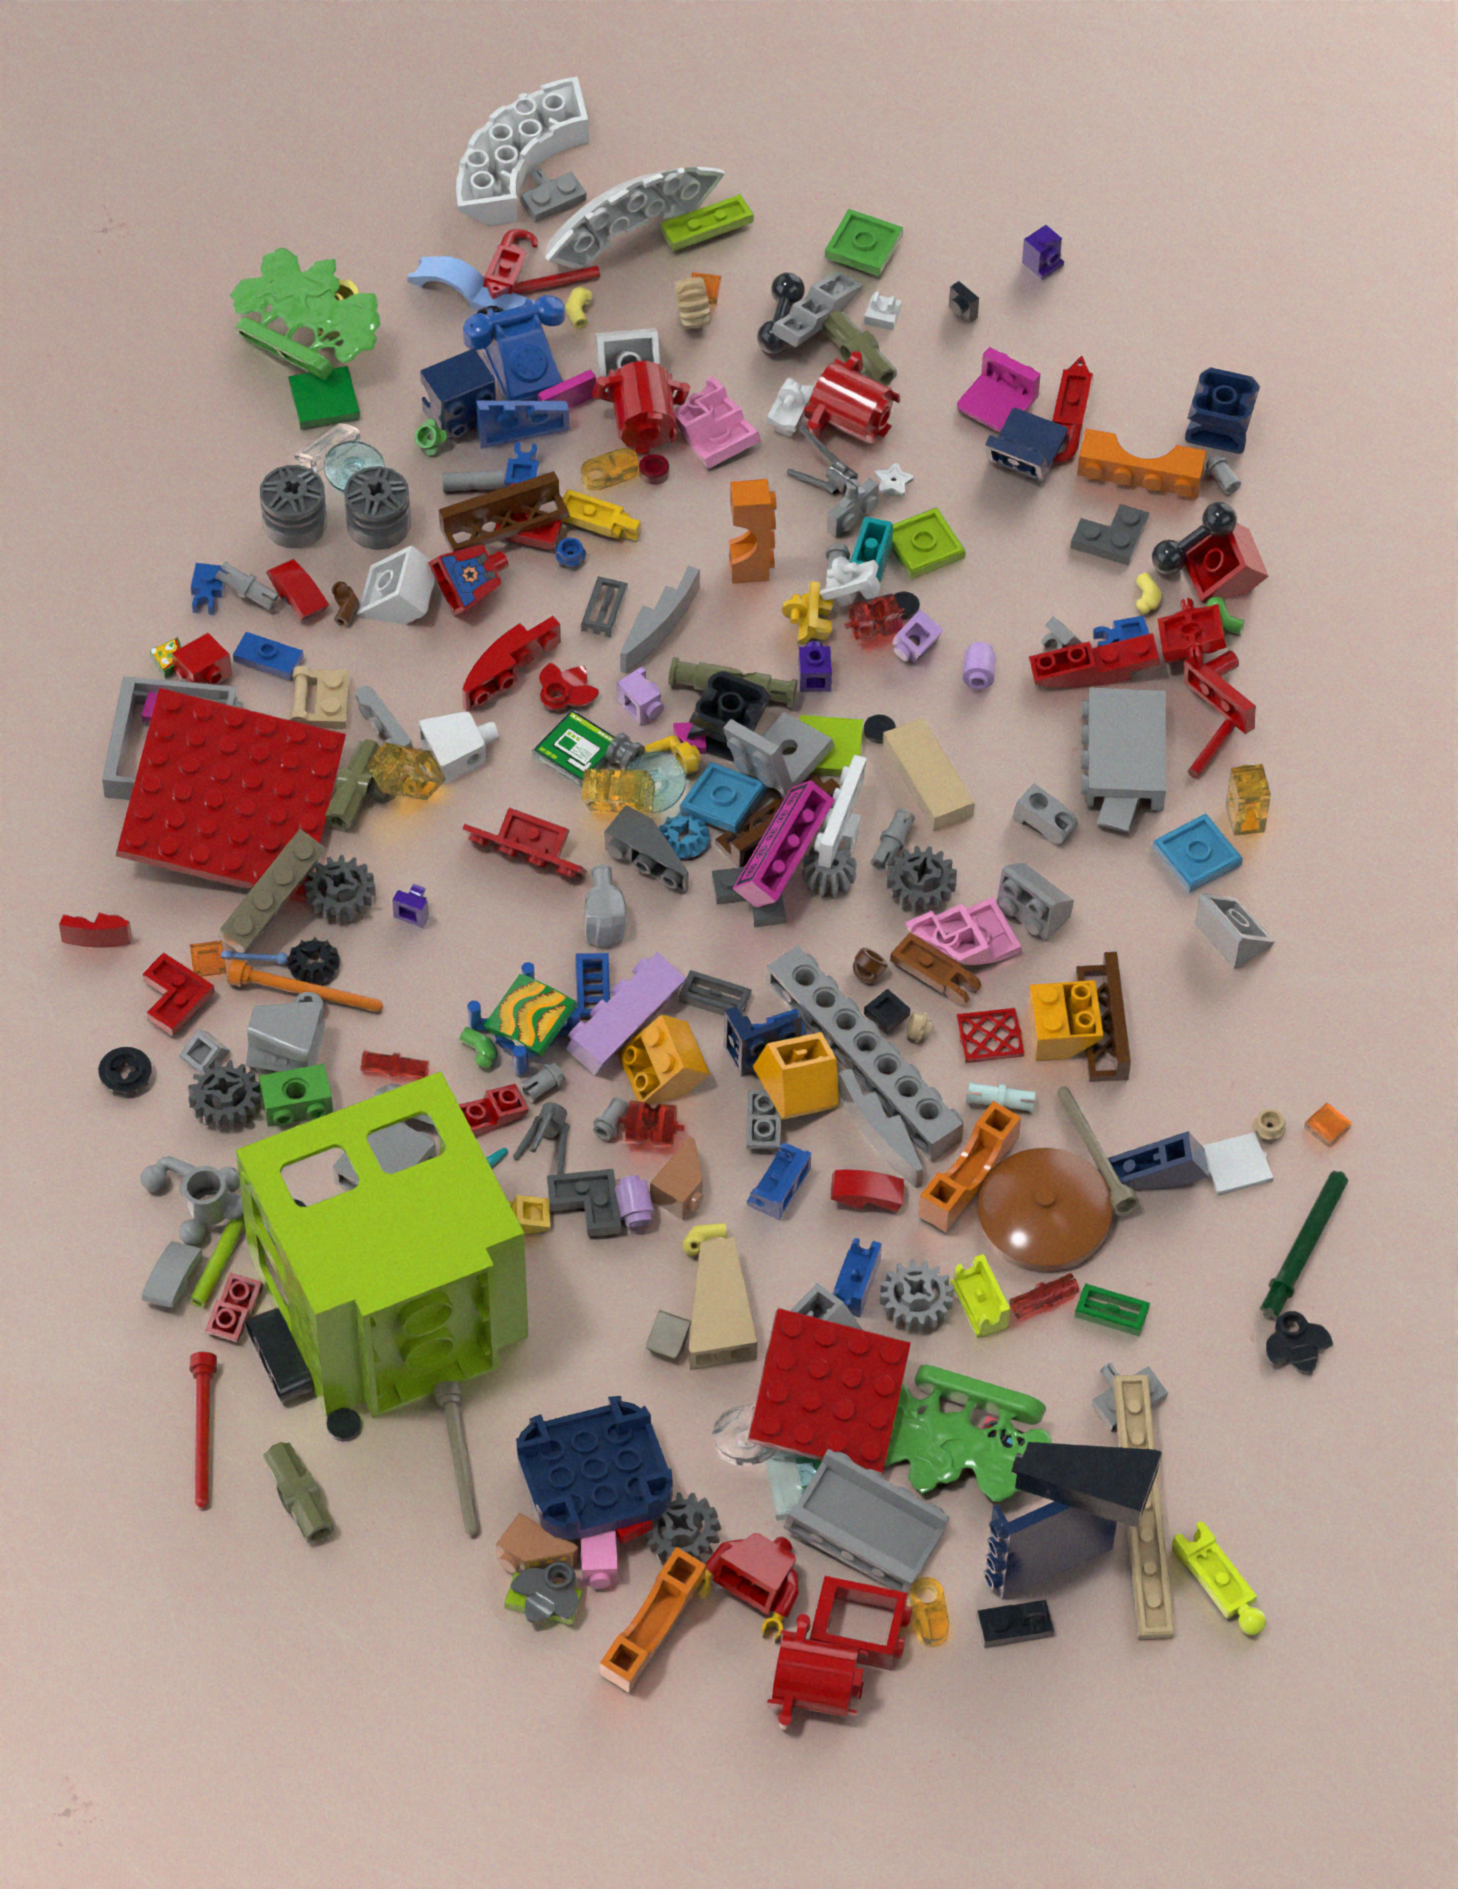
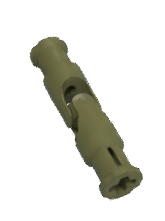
(699, 674)

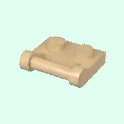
(331, 697)

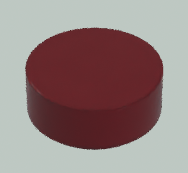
(654, 469)

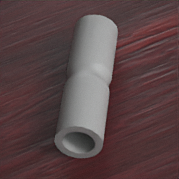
(467, 481)

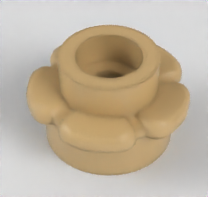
(918, 1026)
(1270, 1117)

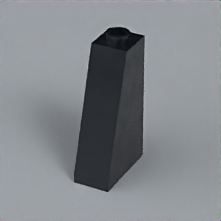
(1090, 1478)

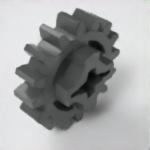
(906, 873)
(340, 889)
(224, 1094)
(684, 1516)

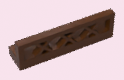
(494, 506)
(747, 841)
(1116, 1021)

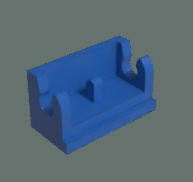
(781, 1181)
(858, 1275)

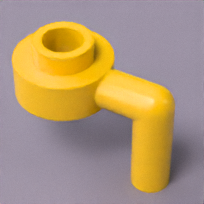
(683, 752)

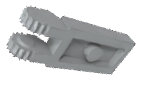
(380, 717)

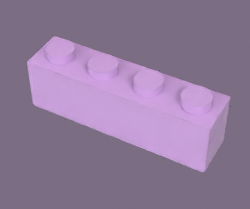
(625, 1013)

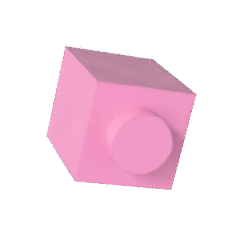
(599, 1560)

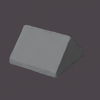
(1231, 928)

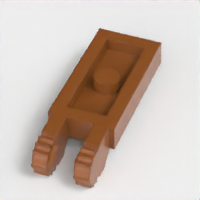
(934, 968)

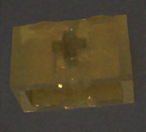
(1248, 799)

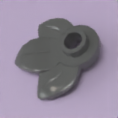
(543, 1595)

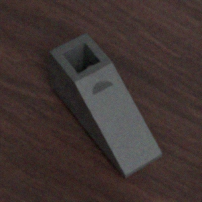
(642, 844)

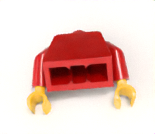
(757, 1573)

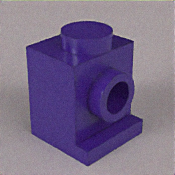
(1042, 252)
(815, 661)

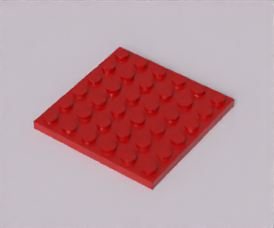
(226, 789)

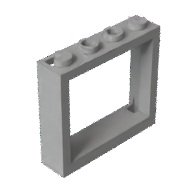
(134, 692)

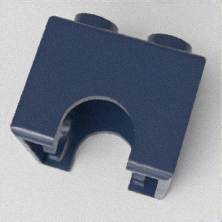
(453, 391)

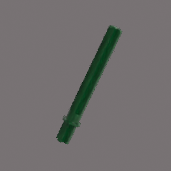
(1283, 1285)

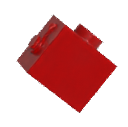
(202, 661)

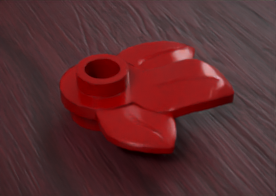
(567, 685)

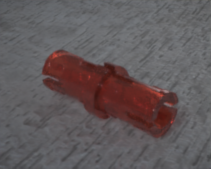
(394, 1065)
(1044, 1295)

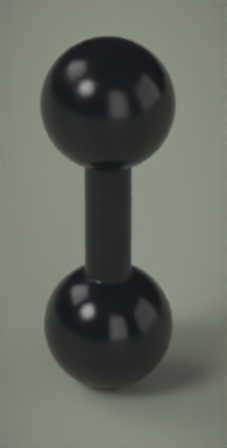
(786, 291)
(1217, 520)

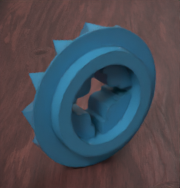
(691, 844)

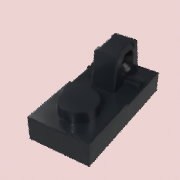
(1014, 1623)

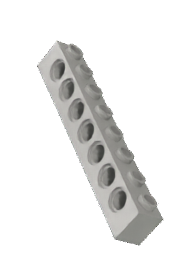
(929, 1136)

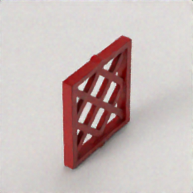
(989, 1015)

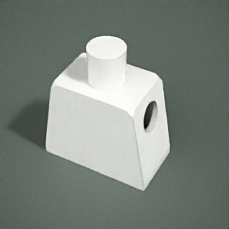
(456, 742)

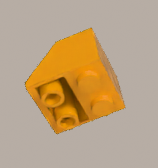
(1063, 1018)
(663, 1061)
(799, 1075)

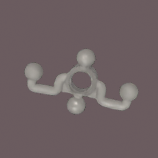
(195, 1185)

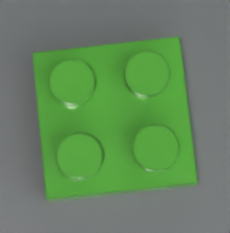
(863, 242)

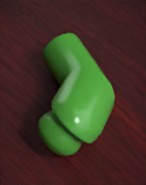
(1229, 622)
(482, 1044)

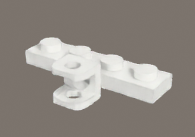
(840, 821)

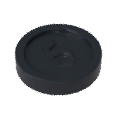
(908, 602)
(876, 725)
(343, 1424)

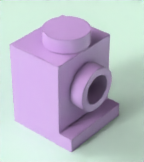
(920, 628)
(639, 696)

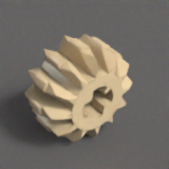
(692, 303)

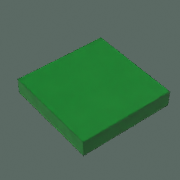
(324, 401)

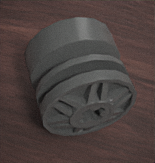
(293, 506)
(377, 507)

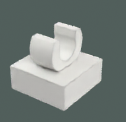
(882, 311)

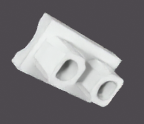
(789, 407)
(849, 578)

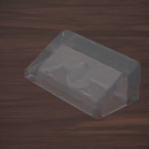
(314, 454)

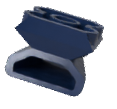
(1222, 410)

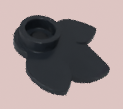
(1299, 1346)

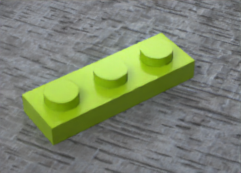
(706, 222)

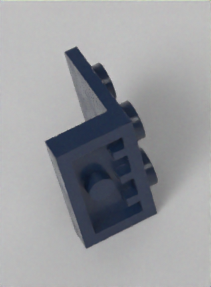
(1026, 444)
(747, 1044)

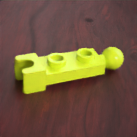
(1219, 1578)

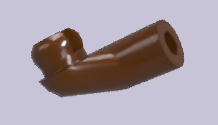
(346, 601)

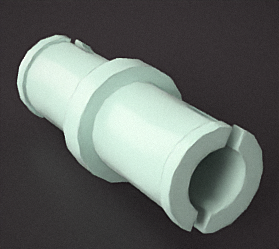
(1000, 1094)

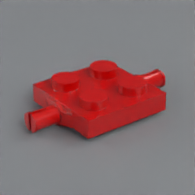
(1191, 633)

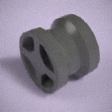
(623, 751)

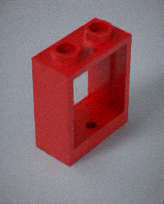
(878, 1655)

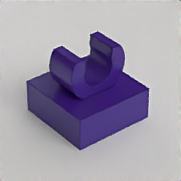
(411, 906)

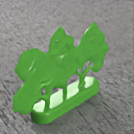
(308, 302)
(946, 1443)

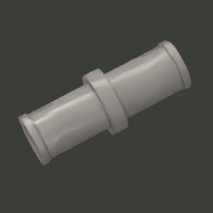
(247, 585)
(892, 839)

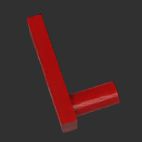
(1219, 694)

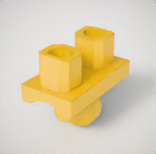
(804, 612)

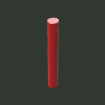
(556, 280)
(1211, 749)

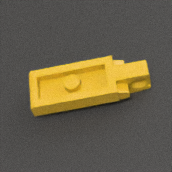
(600, 516)

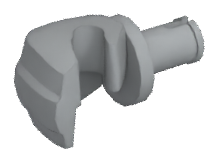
(604, 910)

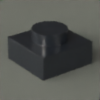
(963, 302)
(887, 1011)

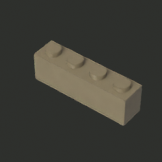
(271, 892)

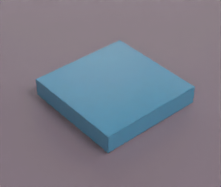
(723, 797)
(1197, 852)

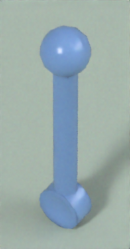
(281, 957)

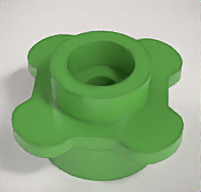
(423, 433)

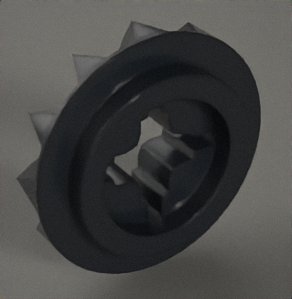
(317, 971)
(113, 1064)

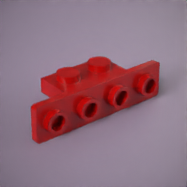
(530, 837)

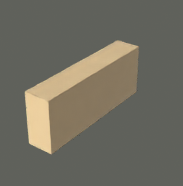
(928, 774)

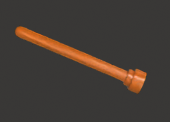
(242, 973)

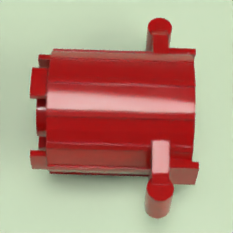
(850, 402)
(643, 403)
(815, 1675)

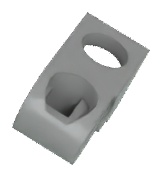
(1045, 814)

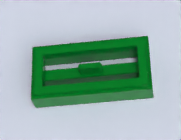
(1109, 1314)

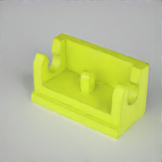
(981, 1297)

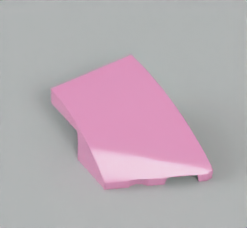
(714, 425)
(969, 934)

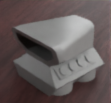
(284, 1036)

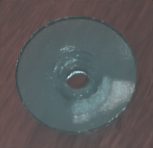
(347, 458)
(662, 769)

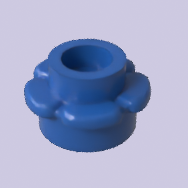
(570, 546)

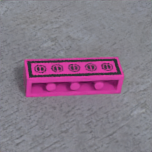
(783, 844)

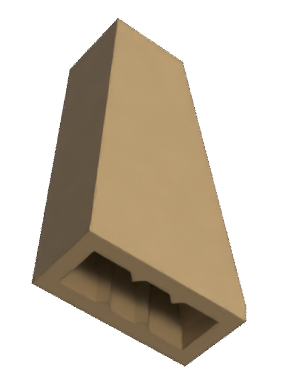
(721, 1312)

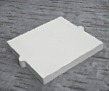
(1237, 1163)

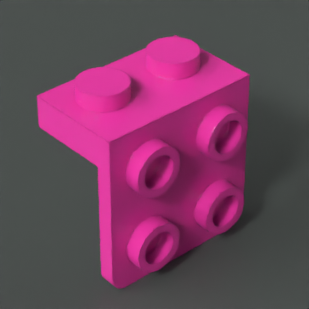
(998, 389)

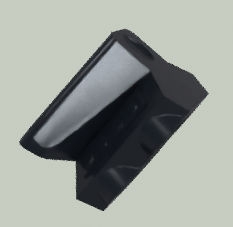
(722, 700)

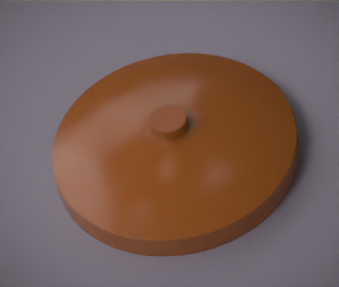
(1044, 1209)

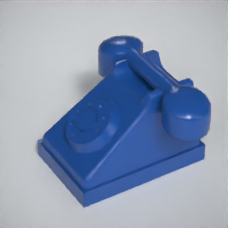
(518, 346)

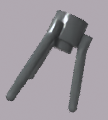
(837, 473)
(548, 1124)

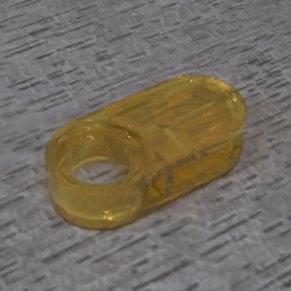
(616, 468)
(930, 1618)

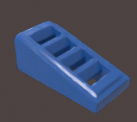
(591, 961)

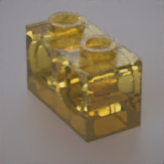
(405, 771)
(613, 789)

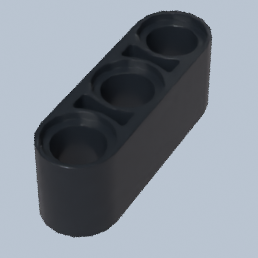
(279, 1355)

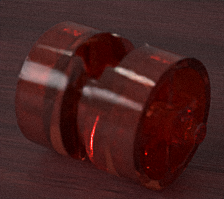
(874, 618)
(651, 1124)

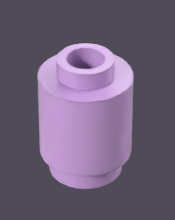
(979, 665)
(634, 1201)

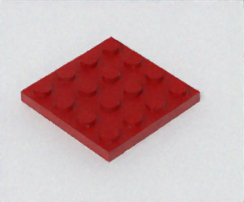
(828, 1390)

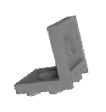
(763, 754)

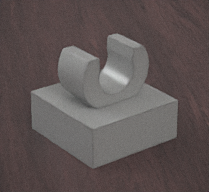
(1059, 634)

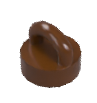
(871, 962)

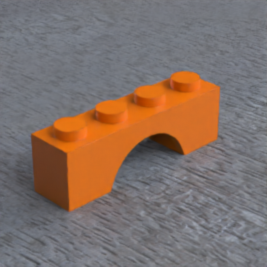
(1175, 472)
(753, 551)
(953, 1190)
(648, 1629)

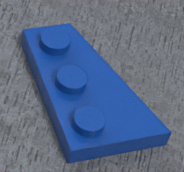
(518, 420)

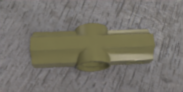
(851, 338)
(351, 787)
(298, 1492)

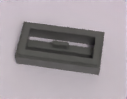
(598, 625)
(712, 999)

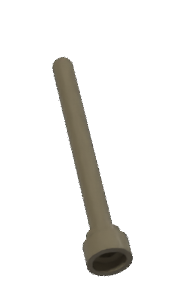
(1121, 1196)
(448, 1396)

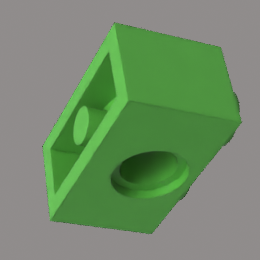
(307, 1082)

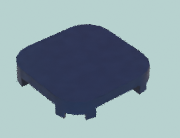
(594, 1470)

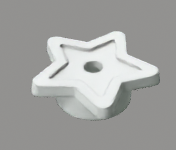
(893, 487)

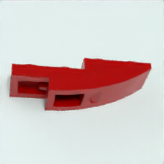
(499, 663)
(1088, 666)

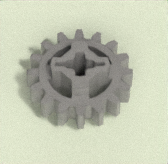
(918, 1300)

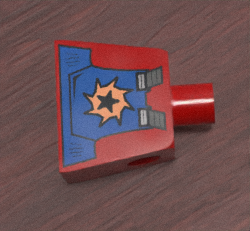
(468, 575)

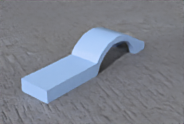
(464, 279)

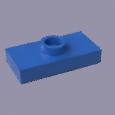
(267, 655)

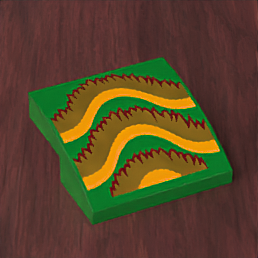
(530, 1014)

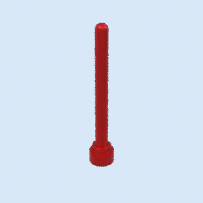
(203, 1367)

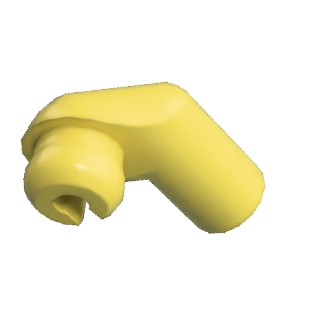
(573, 307)
(1151, 593)
(700, 1234)

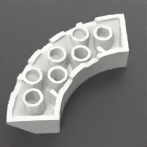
(514, 145)
(627, 208)

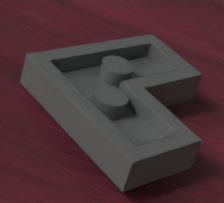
(1114, 541)
(723, 885)
(589, 1191)

